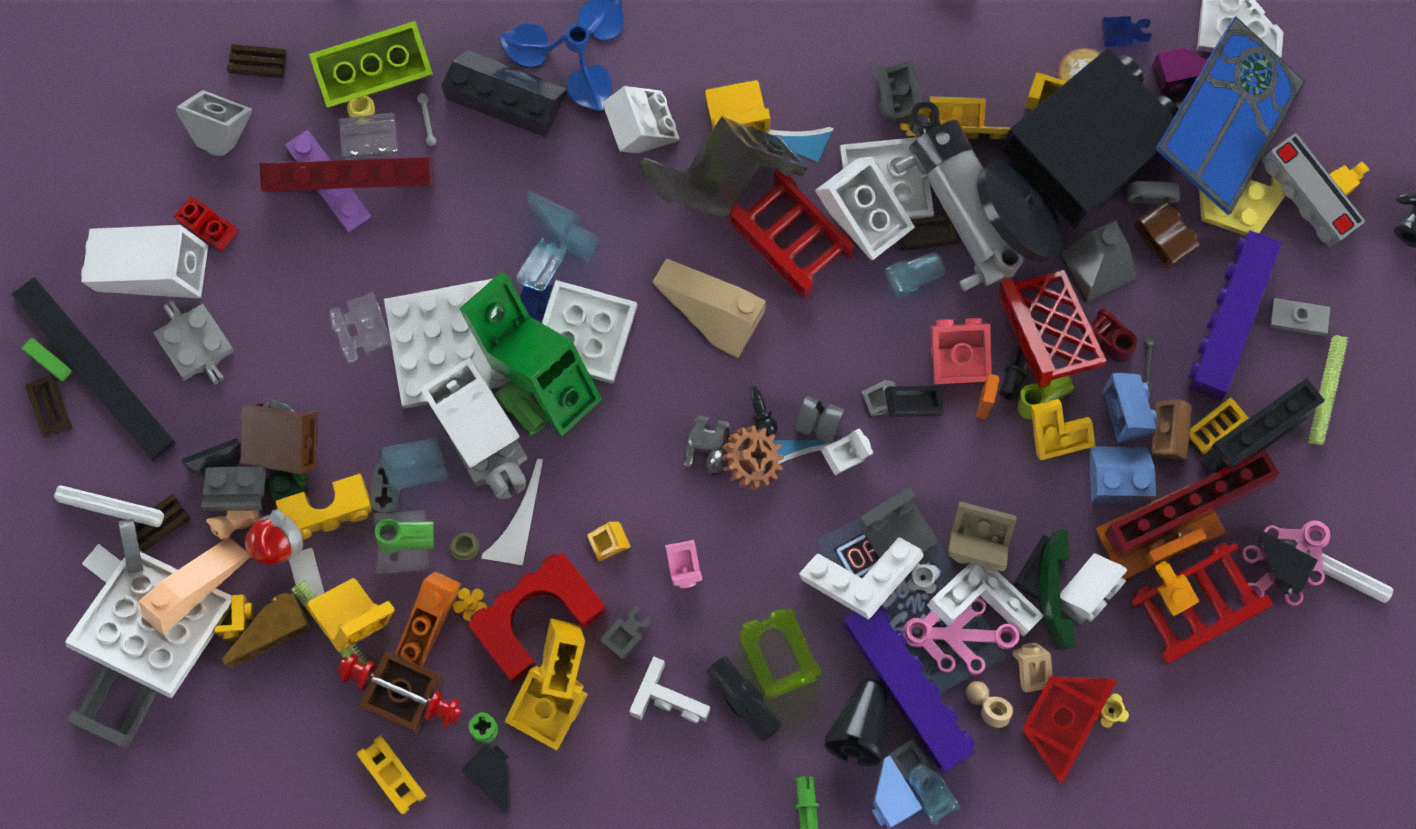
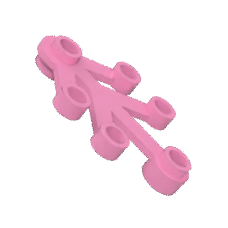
(1304, 545)
(954, 635)

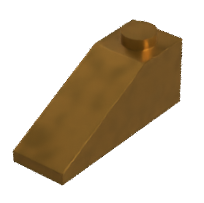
(272, 627)

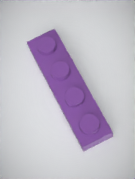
(342, 202)

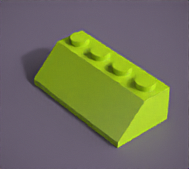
(371, 64)

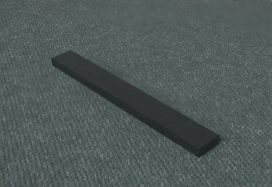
(93, 369)

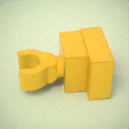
(1349, 179)

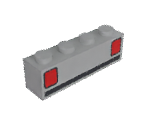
(1312, 190)

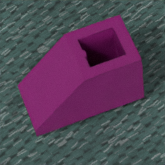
(1177, 70)

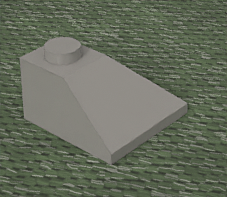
(213, 121)

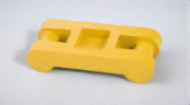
(391, 774)

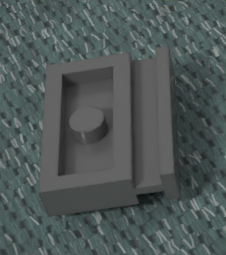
(233, 488)

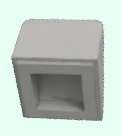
(876, 399)

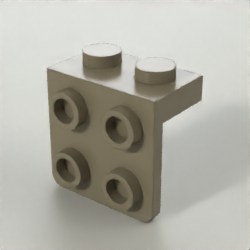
(981, 536)

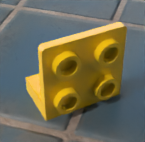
(739, 103)
(349, 614)

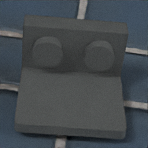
(896, 519)

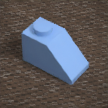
(893, 796)

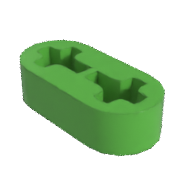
(46, 359)

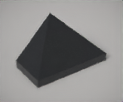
(222, 455)

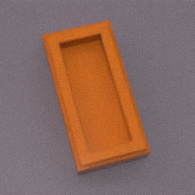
(987, 396)

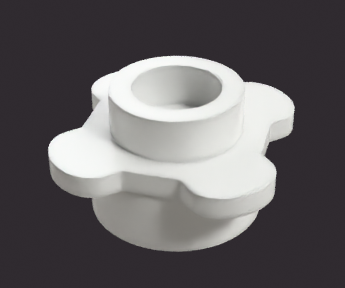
(927, 585)

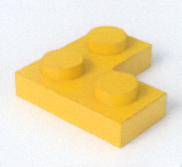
(1056, 437)

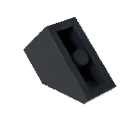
(1285, 564)
(492, 775)

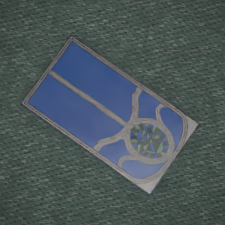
(1230, 115)

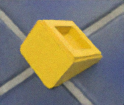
(608, 540)

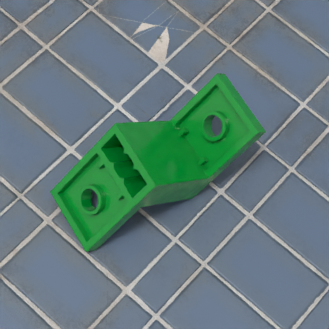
(531, 354)

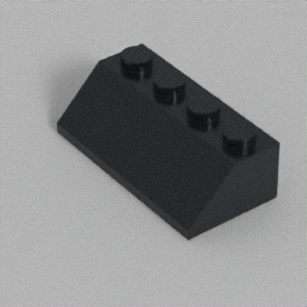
(503, 92)

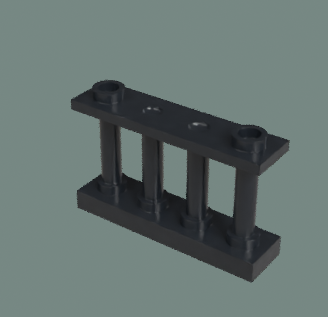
(1263, 427)

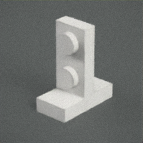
(664, 697)

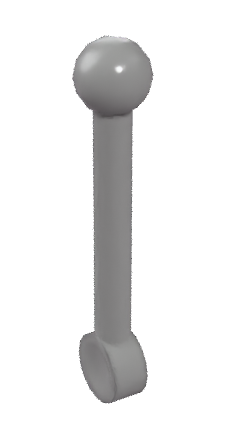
(423, 101)

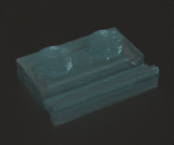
(413, 463)

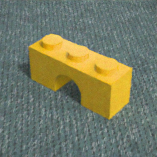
(350, 503)

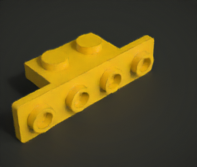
(969, 114)

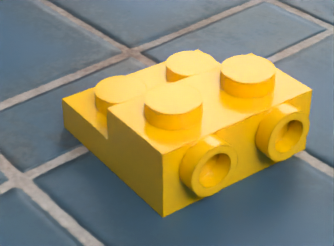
(543, 715)

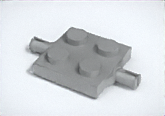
(193, 342)

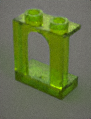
(787, 623)

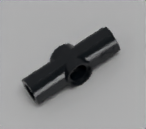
(743, 698)

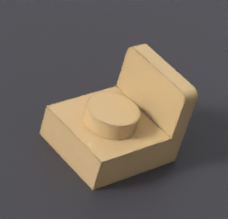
(1034, 666)

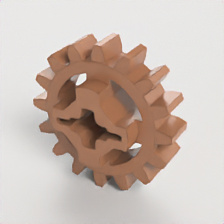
(752, 457)

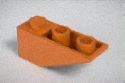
(427, 617)

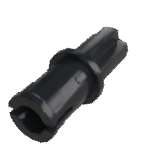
(1014, 375)

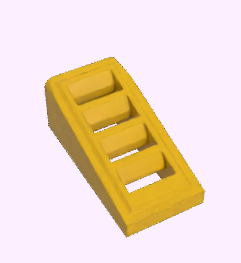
(1229, 405)

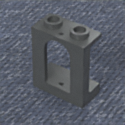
(85, 716)

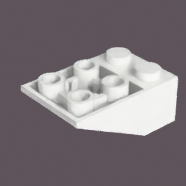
(469, 412)

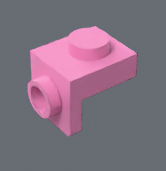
(683, 564)

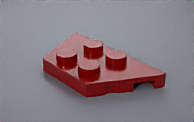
(1065, 718)

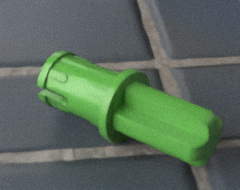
(806, 802)

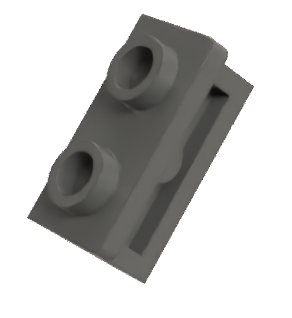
(898, 90)

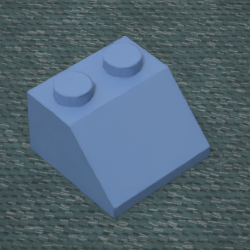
(1129, 407)
(1121, 475)

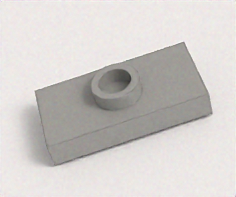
(1299, 317)

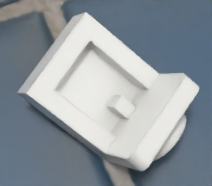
(847, 451)

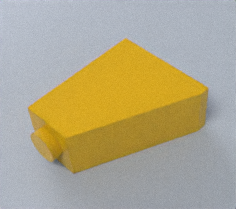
(561, 658)

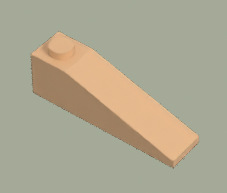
(190, 585)

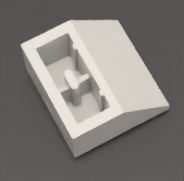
(640, 119)
(1085, 592)

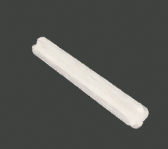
(108, 506)
(1353, 577)

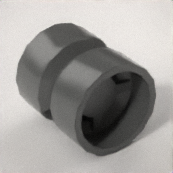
(819, 419)

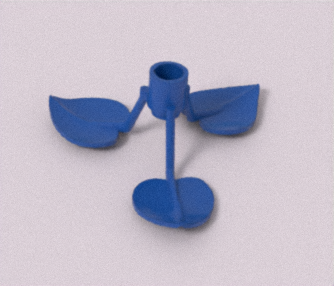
(588, 87)

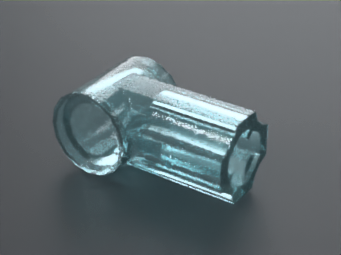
(908, 276)

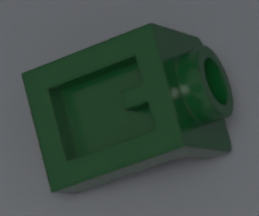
(286, 484)

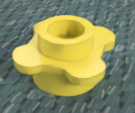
(1119, 714)

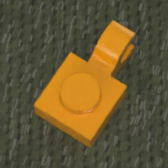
(1175, 592)

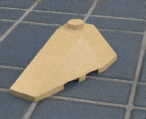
(717, 308)

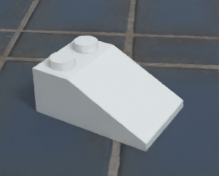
(865, 207)

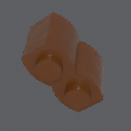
(1167, 234)

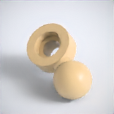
(995, 710)

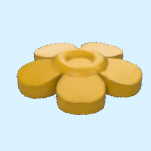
(469, 602)

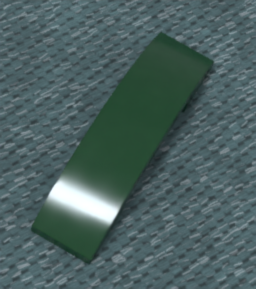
(1049, 590)

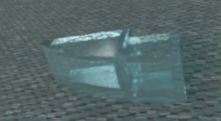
(564, 227)

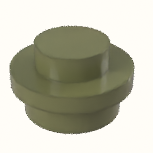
(464, 546)

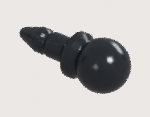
(763, 417)

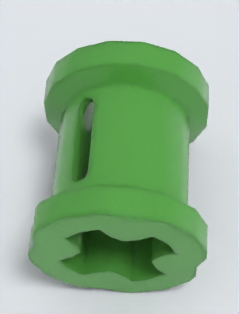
(491, 733)

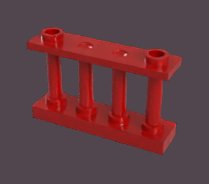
(783, 259)
(1226, 617)

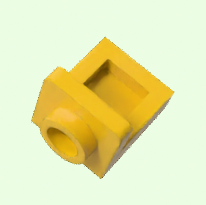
(241, 616)

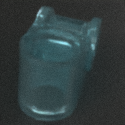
(935, 796)

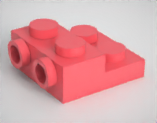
(960, 351)

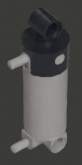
(952, 170)

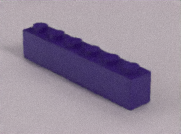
(1234, 315)
(909, 689)

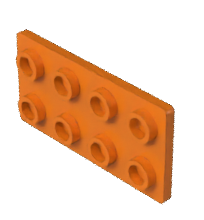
(1166, 547)

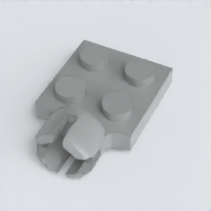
(499, 470)

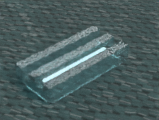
(532, 259)

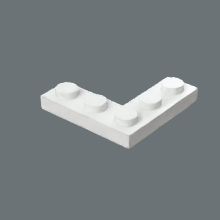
(994, 589)
(865, 593)

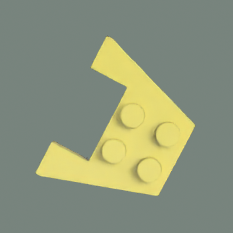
(1251, 210)

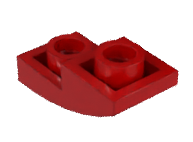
(205, 223)

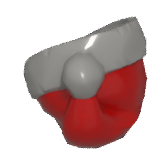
(273, 539)

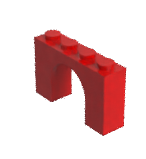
(554, 579)

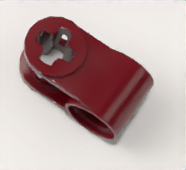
(1112, 332)

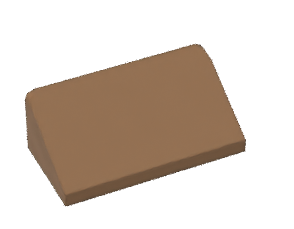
(1173, 430)

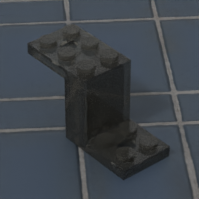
(722, 168)

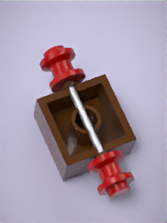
(400, 692)

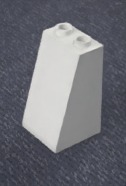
(145, 261)

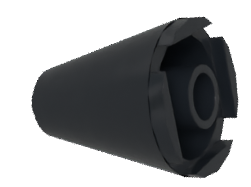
(860, 725)

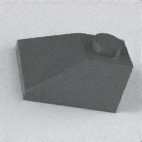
(1100, 262)

